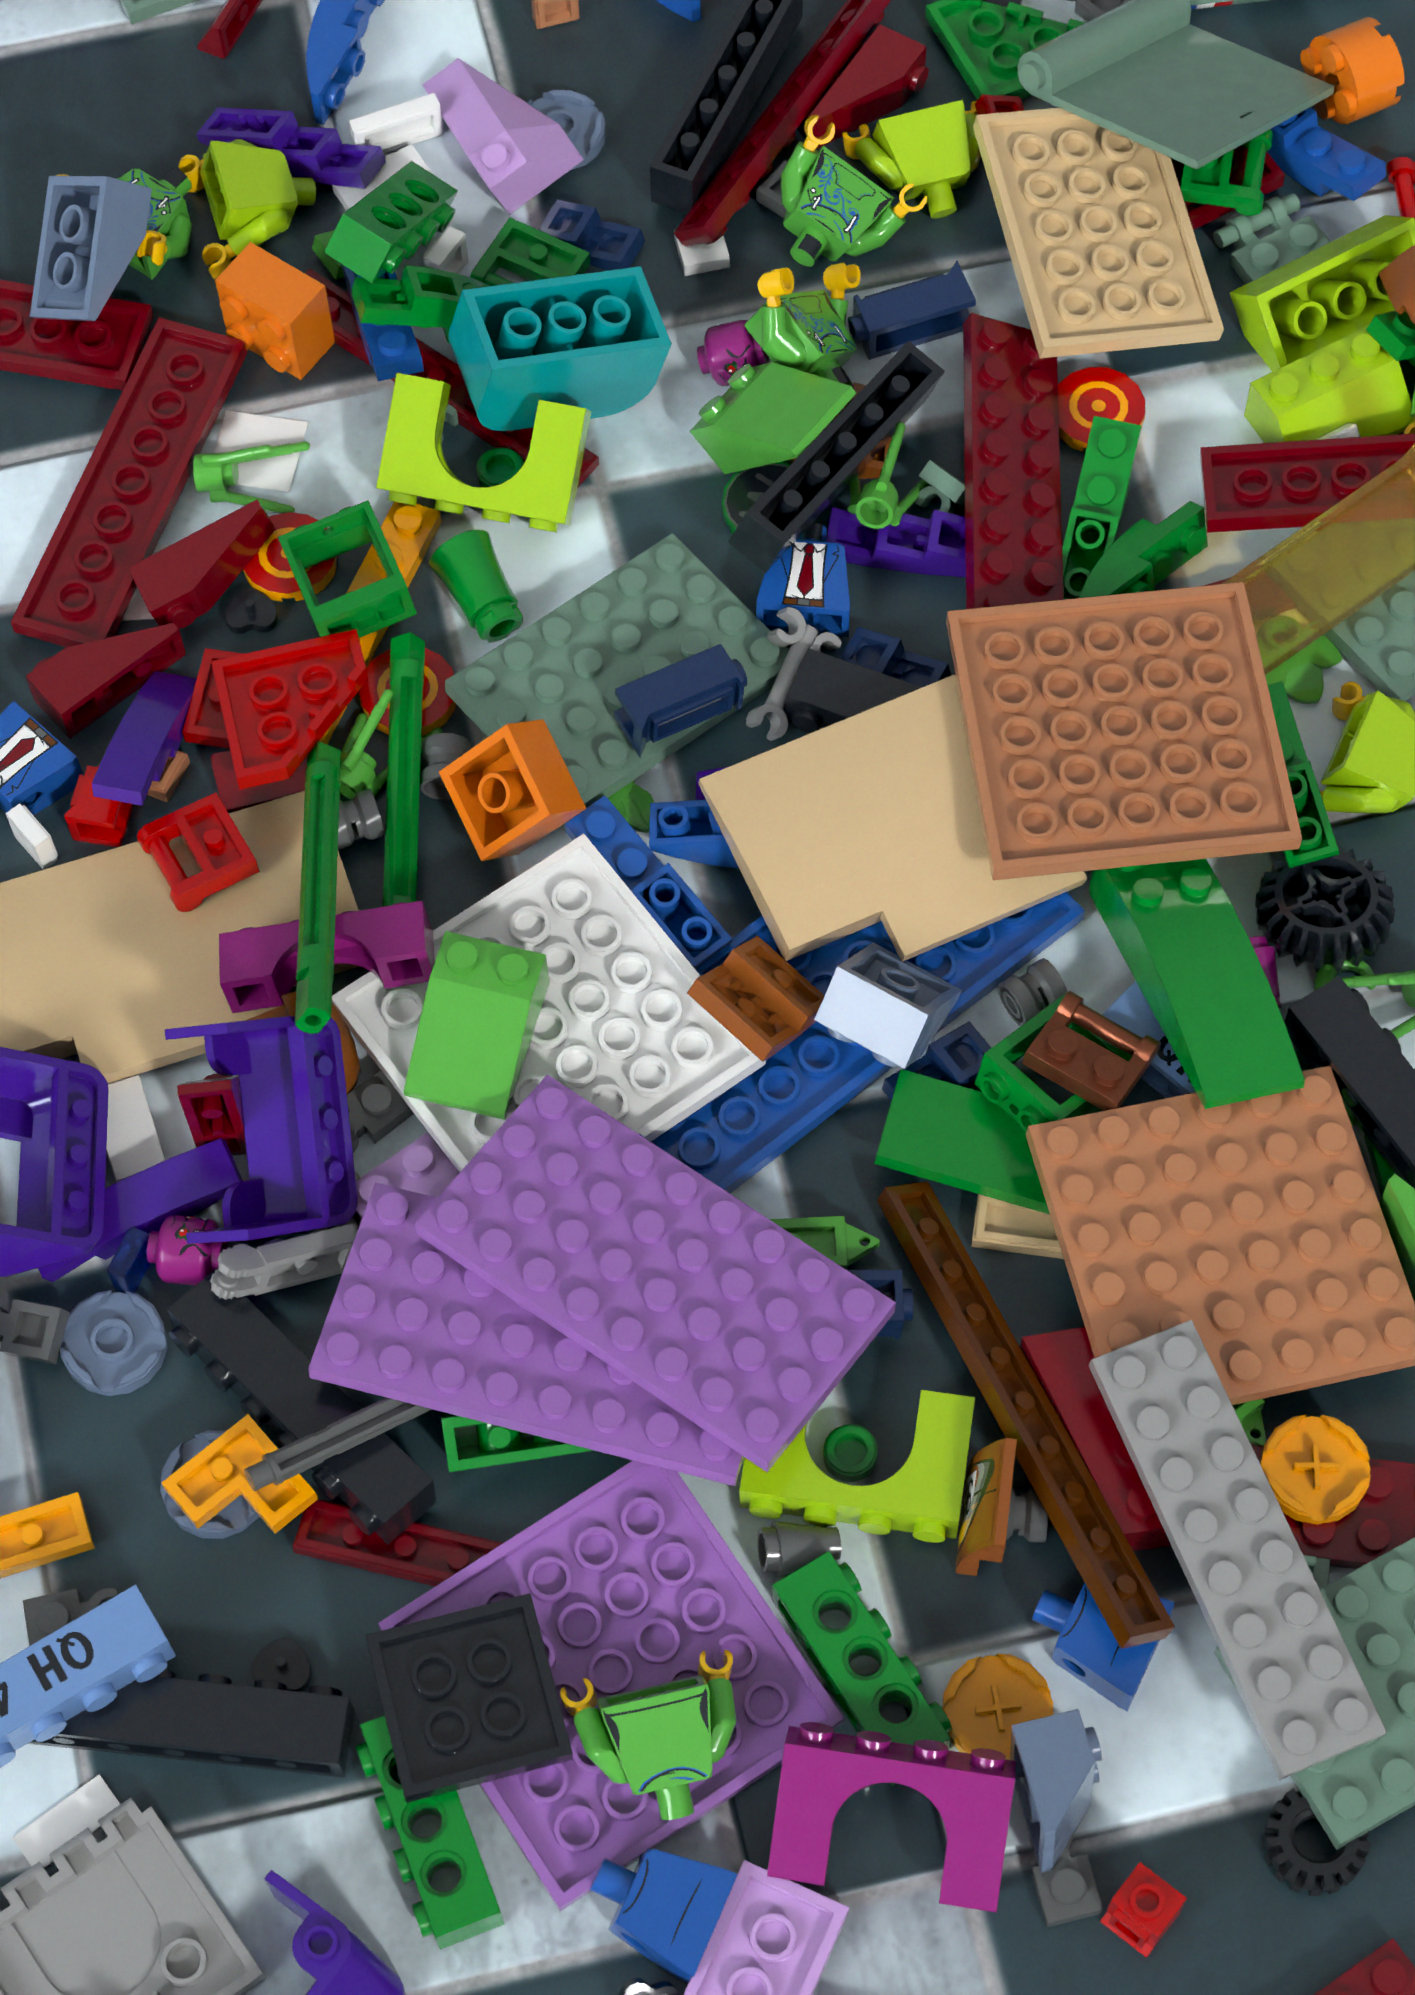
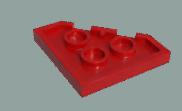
(285, 701)

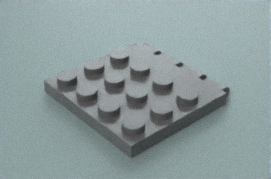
(119, 1920)

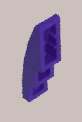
(308, 150)
(913, 546)
(145, 739)
(144, 1200)

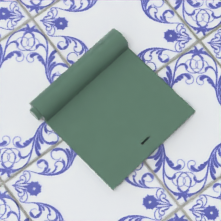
(1167, 81)

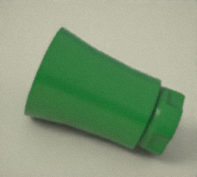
(478, 584)

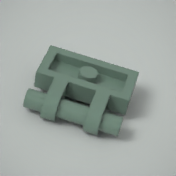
(1286, 243)

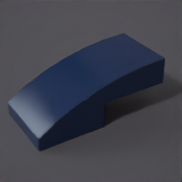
(609, 243)
(887, 656)
(950, 1059)

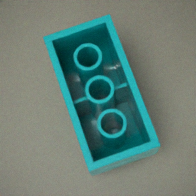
(560, 341)

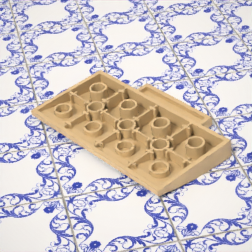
(870, 830)
(108, 962)

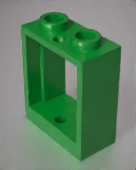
(362, 609)
(1012, 1089)

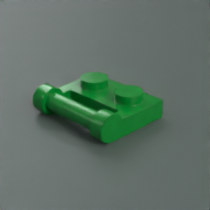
(1211, 182)
(529, 255)

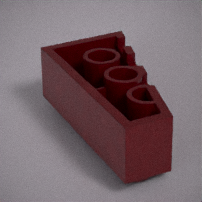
(1063, 1371)

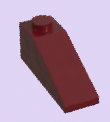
(873, 83)
(198, 569)
(98, 675)
(214, 1111)

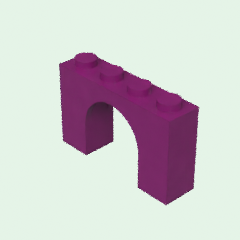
(966, 1788)

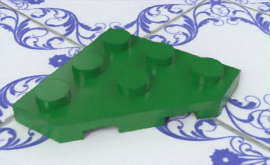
(990, 40)

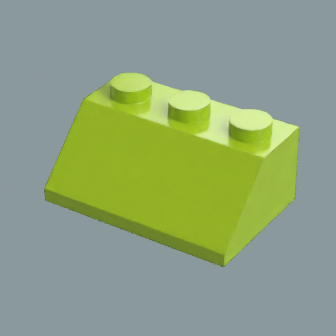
(1329, 388)

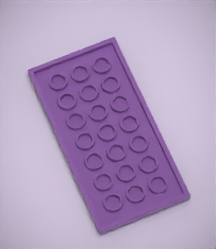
(656, 1271)
(448, 1341)

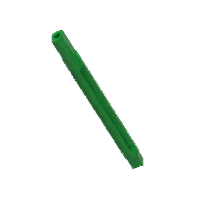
(403, 769)
(318, 889)

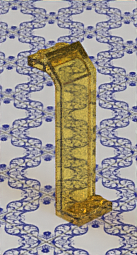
(1333, 564)

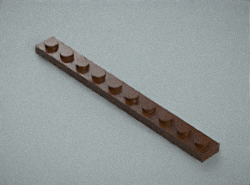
(1026, 1415)

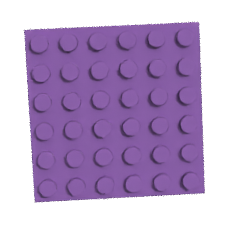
(630, 1597)

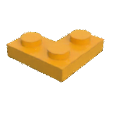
(218, 1478)

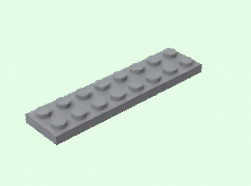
(1237, 1550)

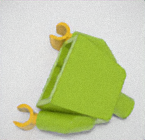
(921, 147)
(247, 194)
(1374, 755)

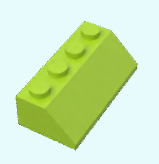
(1322, 292)

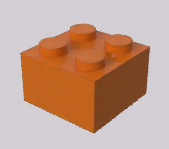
(275, 311)
(512, 789)

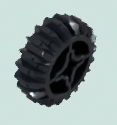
(1319, 922)

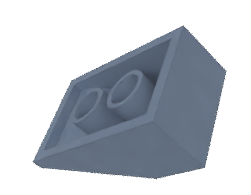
(86, 244)

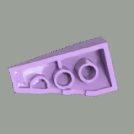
(502, 135)

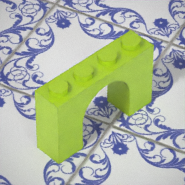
(416, 466)
(916, 1499)

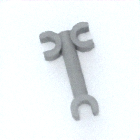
(800, 638)

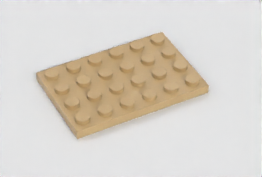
(1095, 235)

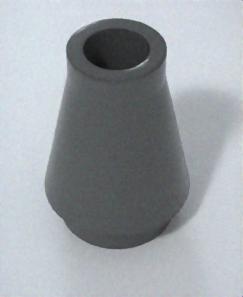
(791, 1546)

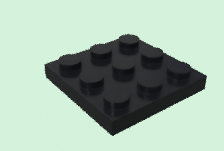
(468, 1697)

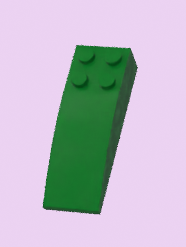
(1199, 978)

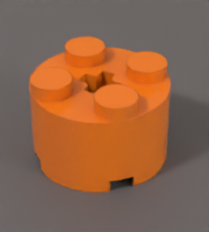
(1360, 67)

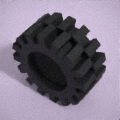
(1292, 1865)

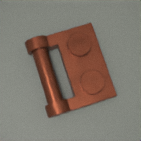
(1084, 1065)

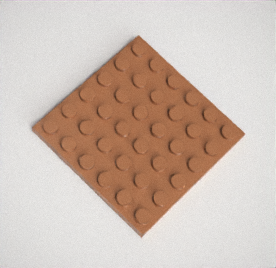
(1121, 731)
(1236, 1221)

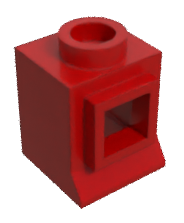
(96, 818)
(1143, 1909)

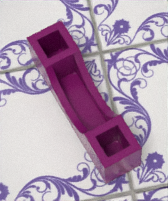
(388, 941)

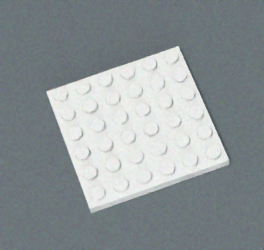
(610, 1020)

